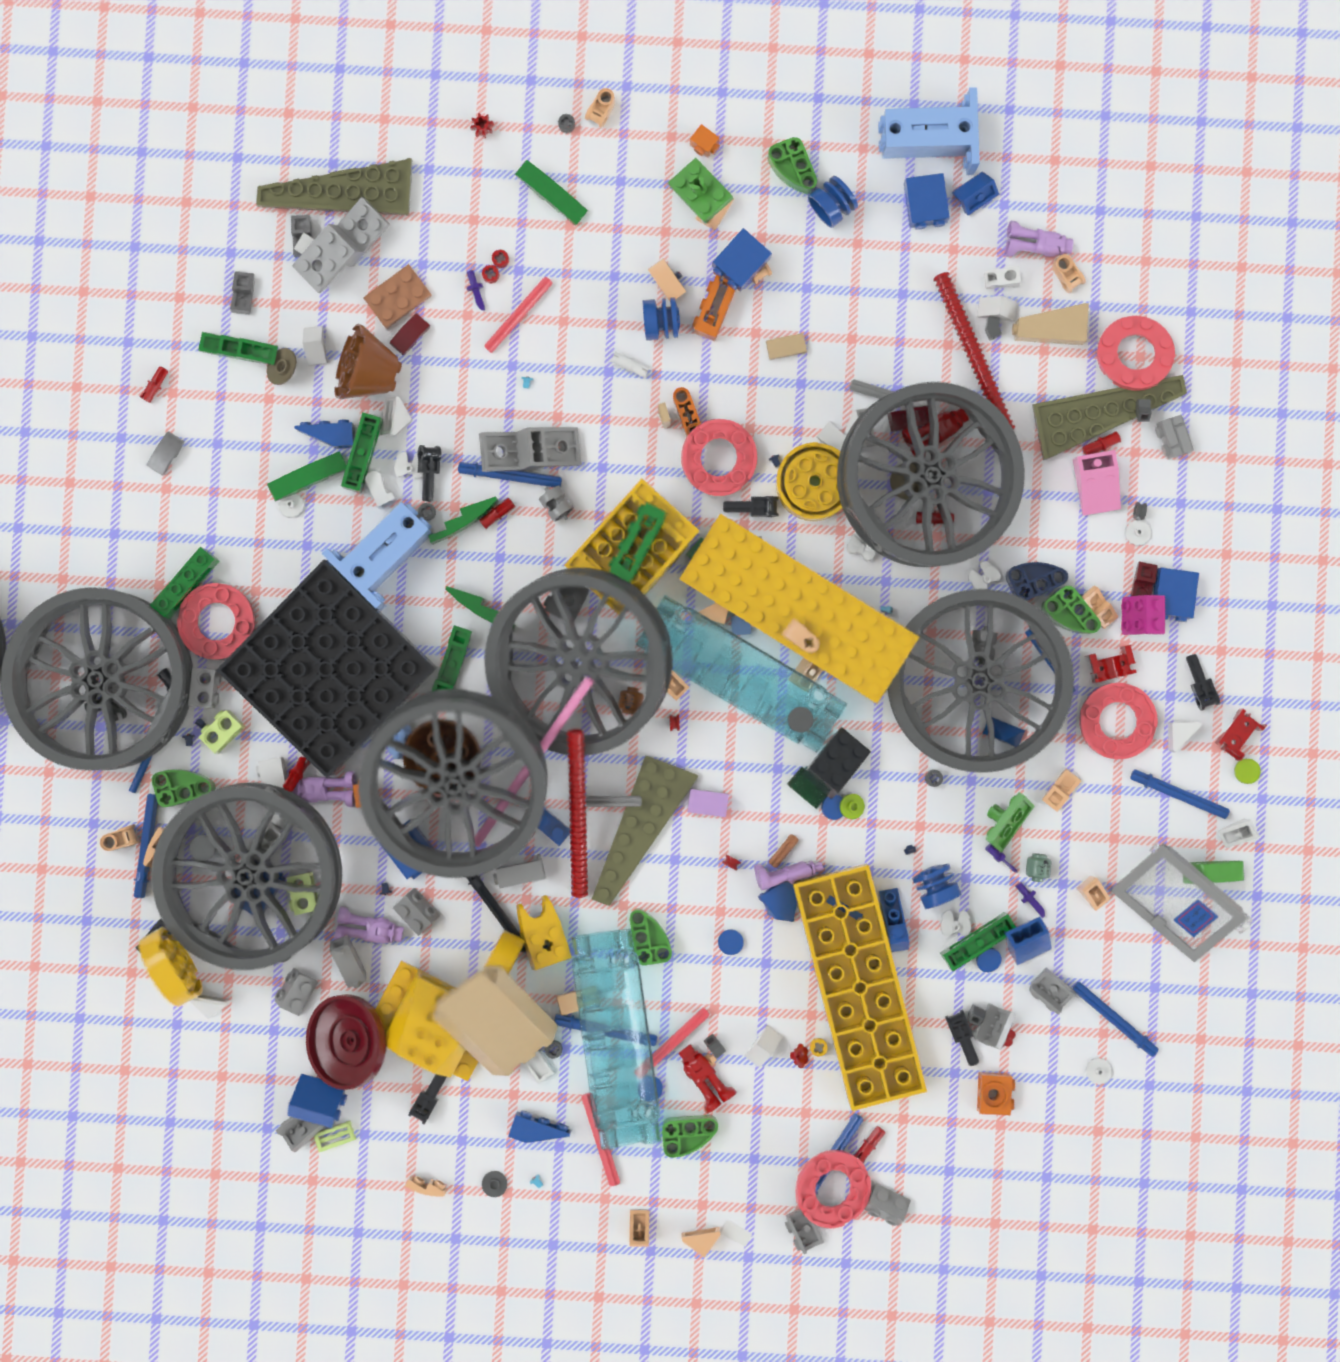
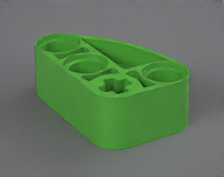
(786, 167)
(1064, 614)
(175, 784)
(1221, 870)
(655, 938)
(687, 1140)

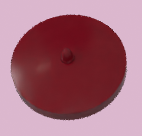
(345, 1041)

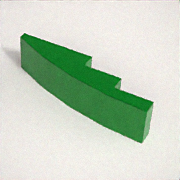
(551, 192)
(238, 348)
(307, 476)
(469, 516)
(474, 604)

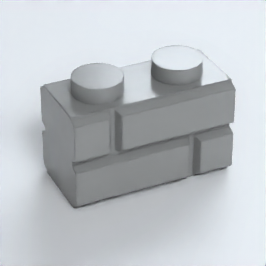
(1174, 437)

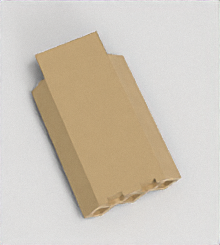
(495, 1020)

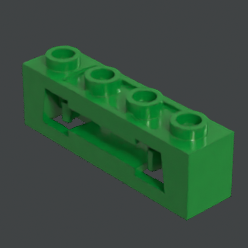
(361, 452)
(625, 545)
(184, 582)
(977, 941)

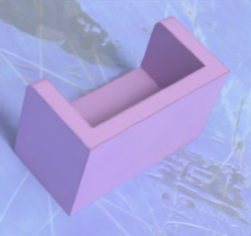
(708, 803)

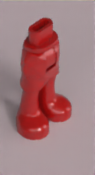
(948, 422)
(698, 1069)

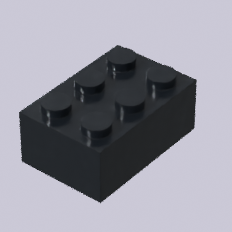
(836, 763)

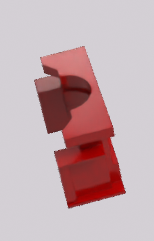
(1112, 666)
(1239, 734)

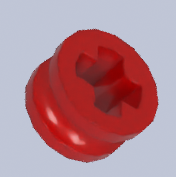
(496, 253)
(486, 269)
(674, 722)
(731, 862)

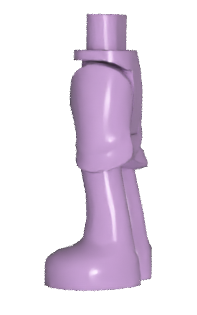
(1047, 243)
(315, 789)
(788, 873)
(377, 929)

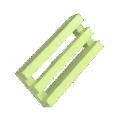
(350, 1130)

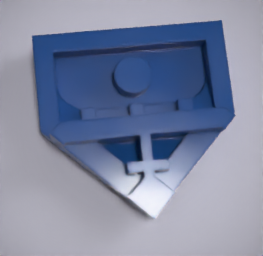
(780, 901)

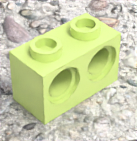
(225, 735)
(311, 897)

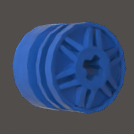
(833, 201)
(660, 318)
(936, 885)

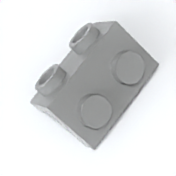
(416, 911)
(1051, 991)
(295, 992)
(994, 1026)
(297, 1132)
(887, 1205)
(805, 1231)

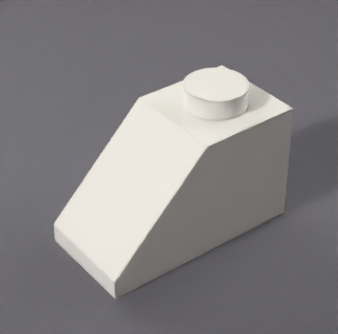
(272, 771)

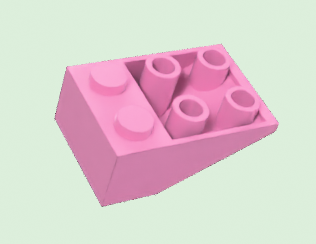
(1098, 482)

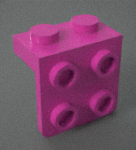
(1143, 615)

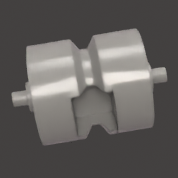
(555, 502)
(979, 638)

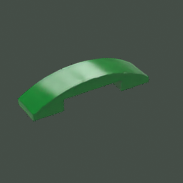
(453, 659)

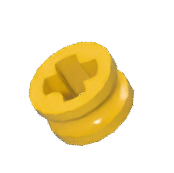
(824, 1047)

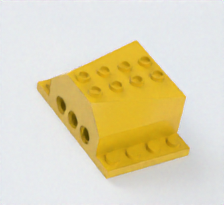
(663, 553)
(410, 1028)

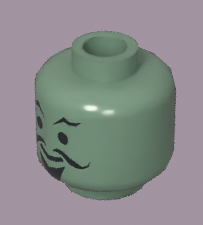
(1038, 867)

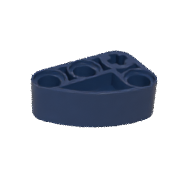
(1030, 574)

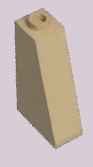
(1055, 326)

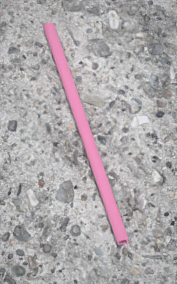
(545, 743)

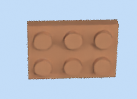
(397, 296)

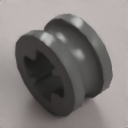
(561, 126)
(1140, 510)
(430, 516)
(929, 781)
(559, 1051)

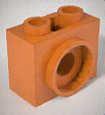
(1003, 1101)

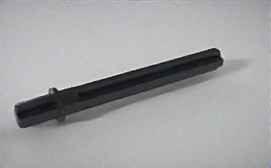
(493, 906)

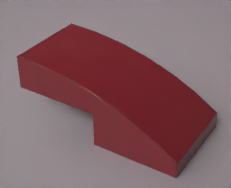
(409, 334)
(898, 419)
(1144, 579)

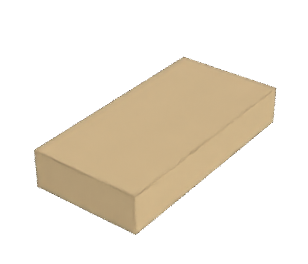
(786, 346)
(664, 416)

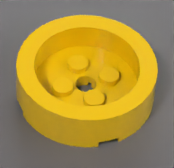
(794, 485)
(505, 951)
(170, 967)

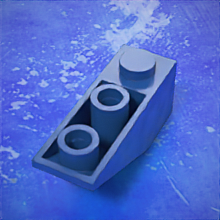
(337, 435)
(894, 920)
(531, 1129)

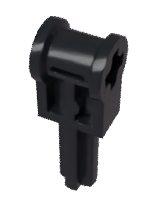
(428, 466)
(757, 506)
(1202, 688)
(962, 1033)
(427, 1100)

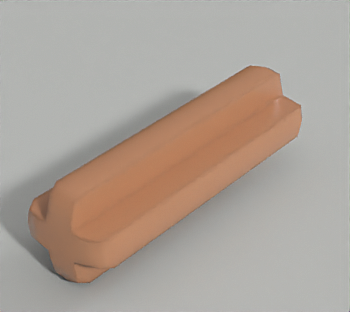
(783, 851)

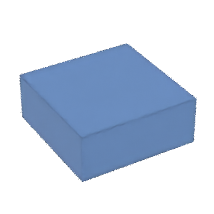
(740, 626)

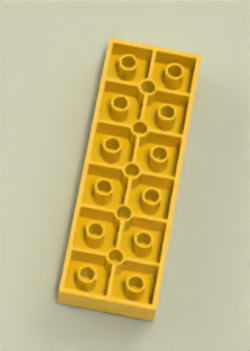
(773, 588)
(859, 987)

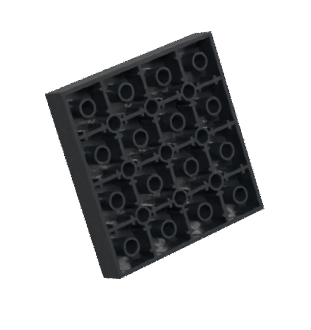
(326, 668)

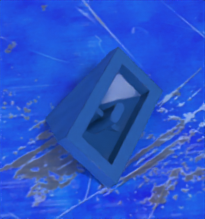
(1005, 732)

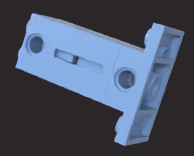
(933, 132)
(381, 552)

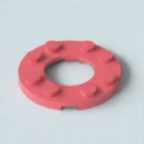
(1130, 378)
(745, 461)
(193, 605)
(1145, 723)
(853, 1204)

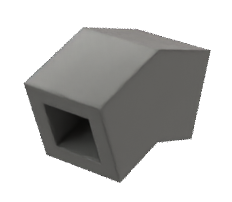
(992, 328)
(1143, 410)
(976, 1015)
(714, 1046)

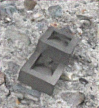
(299, 225)
(242, 292)
(165, 452)

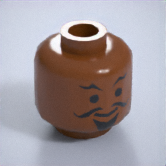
(630, 700)

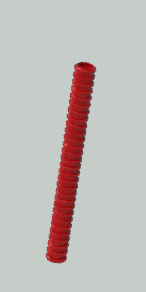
(970, 343)
(577, 814)

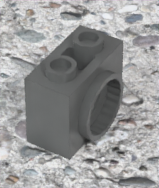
(579, 595)

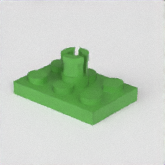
(700, 190)
(1008, 820)

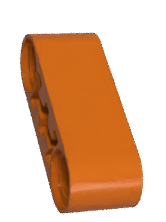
(681, 412)

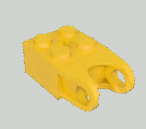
(542, 928)

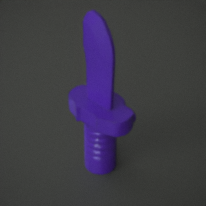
(474, 286)
(999, 856)
(1028, 896)

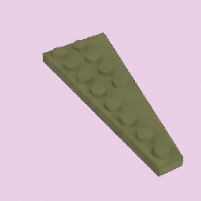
(383, 185)
(1079, 418)
(661, 791)

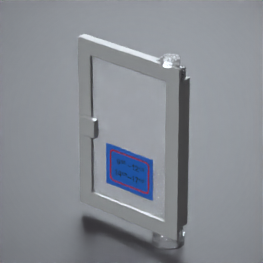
(1180, 902)

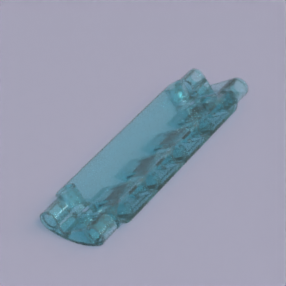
(745, 675)
(616, 1038)

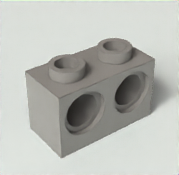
(198, 687)

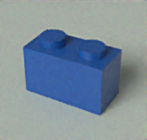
(553, 827)

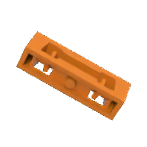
(704, 328)

